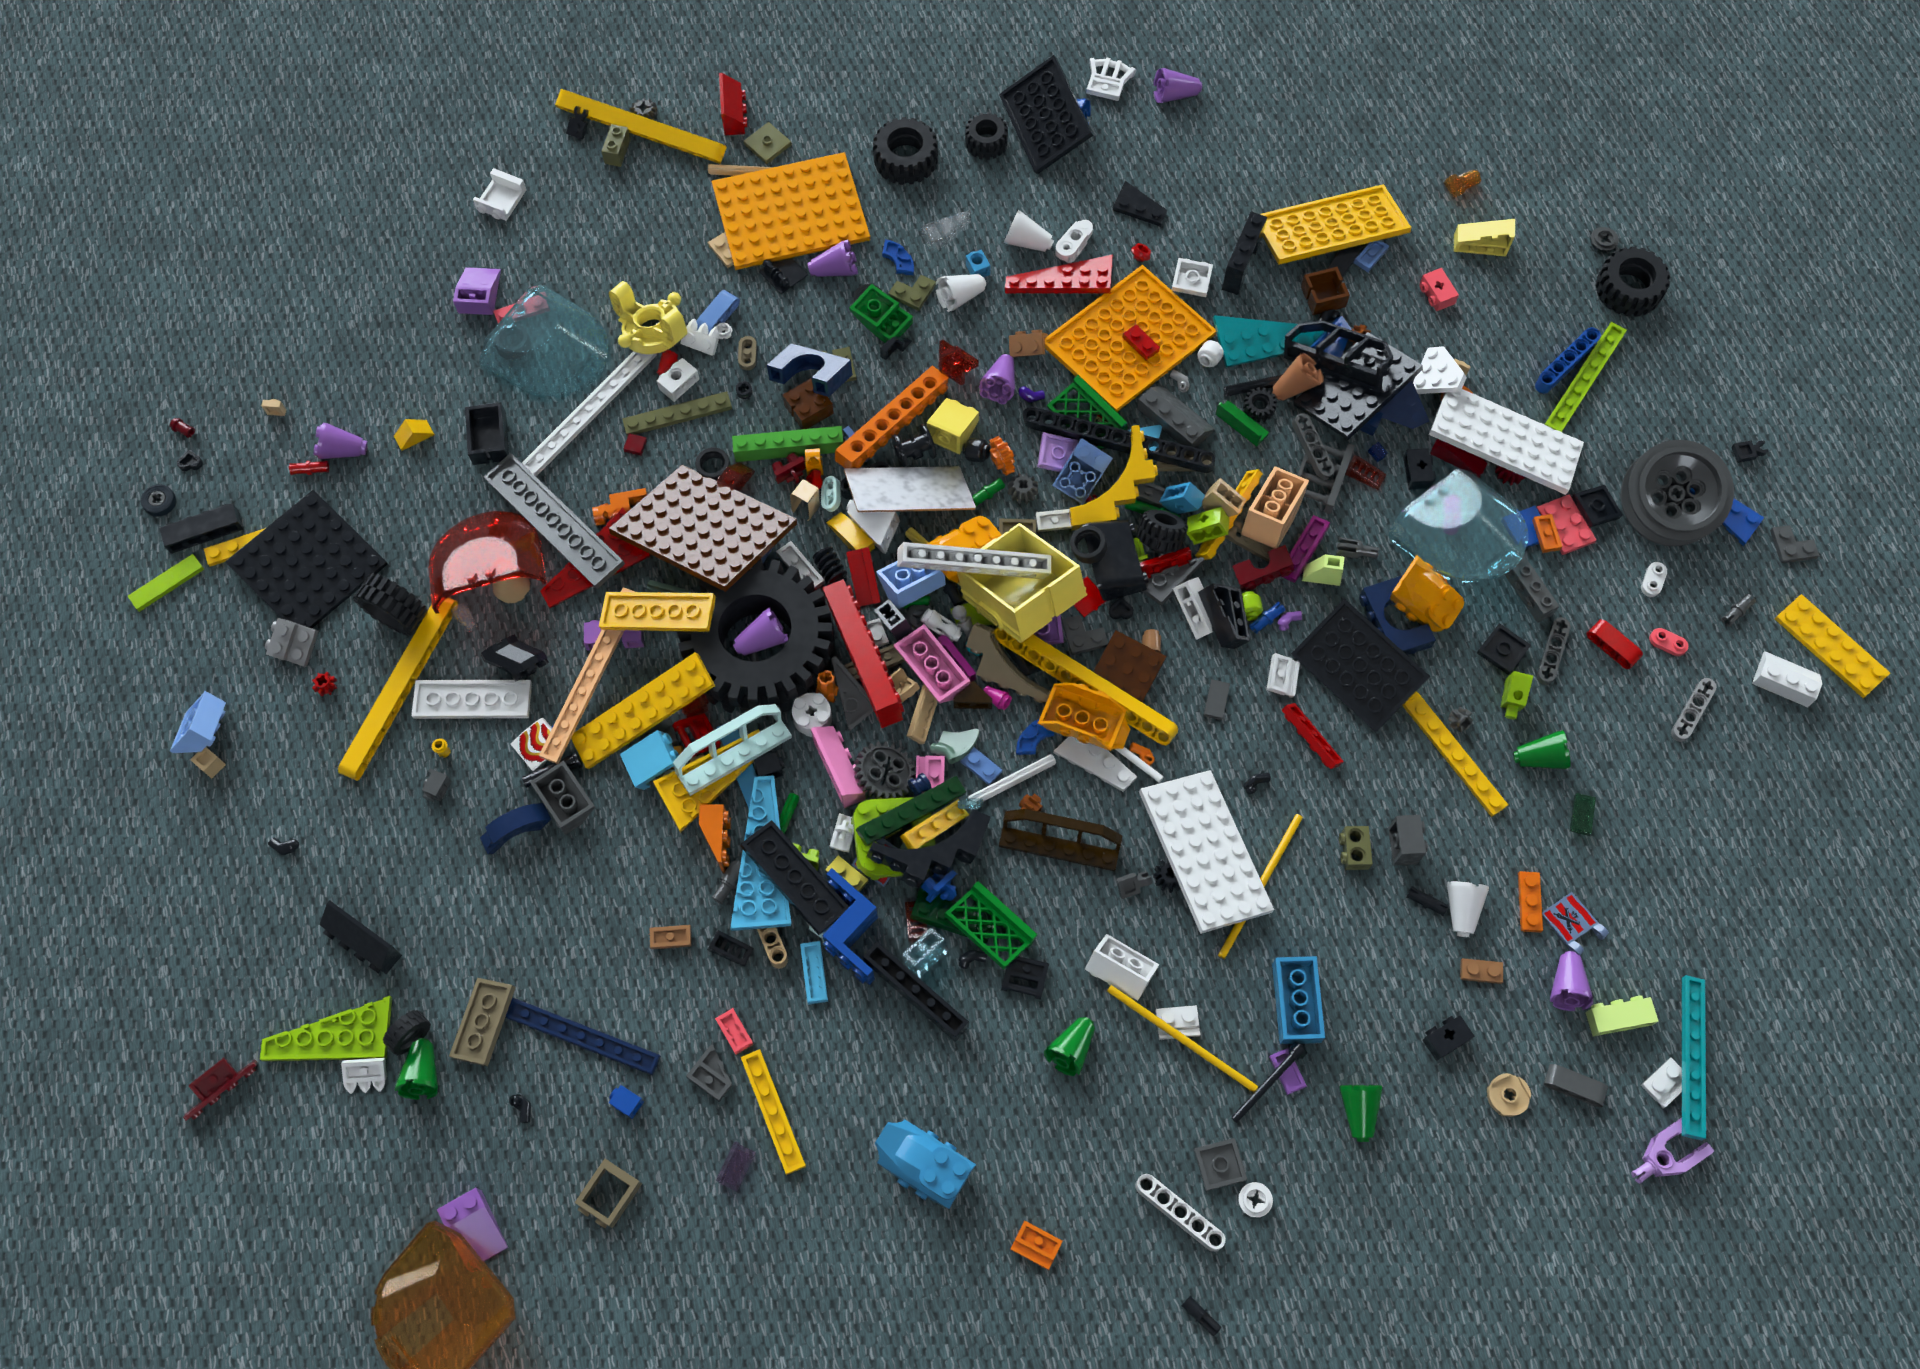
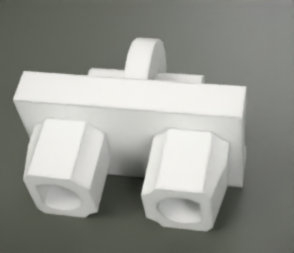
(843, 834)

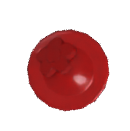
(1141, 252)

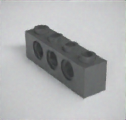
(1532, 590)

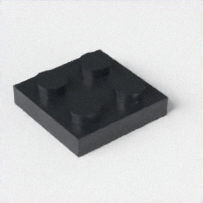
(1597, 506)
(1503, 649)

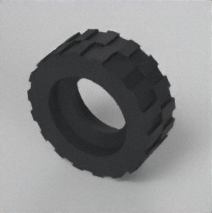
(406, 1031)

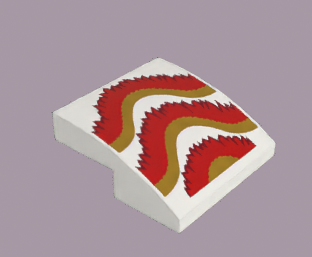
(531, 742)

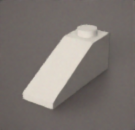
(1193, 607)

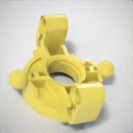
(633, 315)

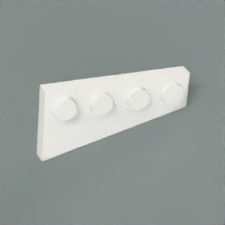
(1097, 762)

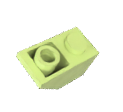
(1324, 570)

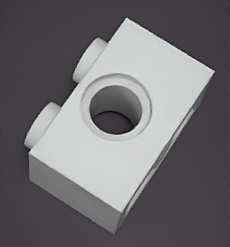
(675, 388)

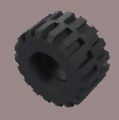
(986, 146)
(1162, 530)

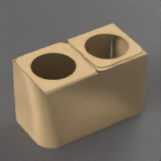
(805, 491)

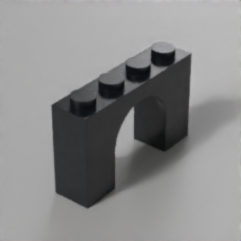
(1246, 246)

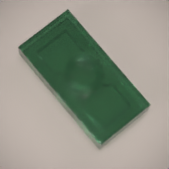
(1582, 814)

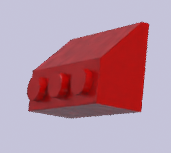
(732, 105)

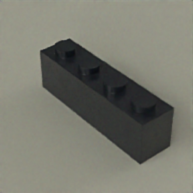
(201, 528)

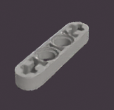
(1691, 708)

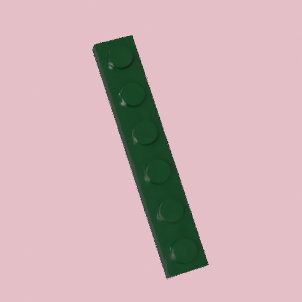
(910, 811)

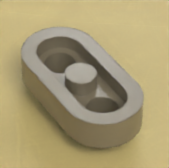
(747, 354)

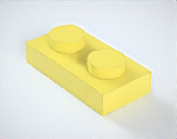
(849, 873)

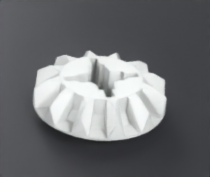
(1263, 1194)

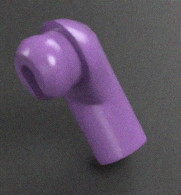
(1287, 617)

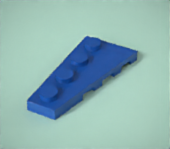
(1740, 521)

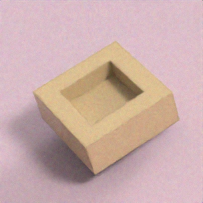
(273, 407)

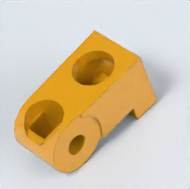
(813, 460)

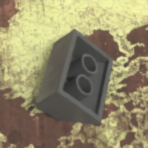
(563, 797)

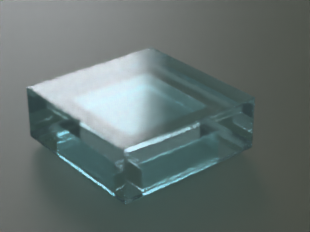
(970, 803)

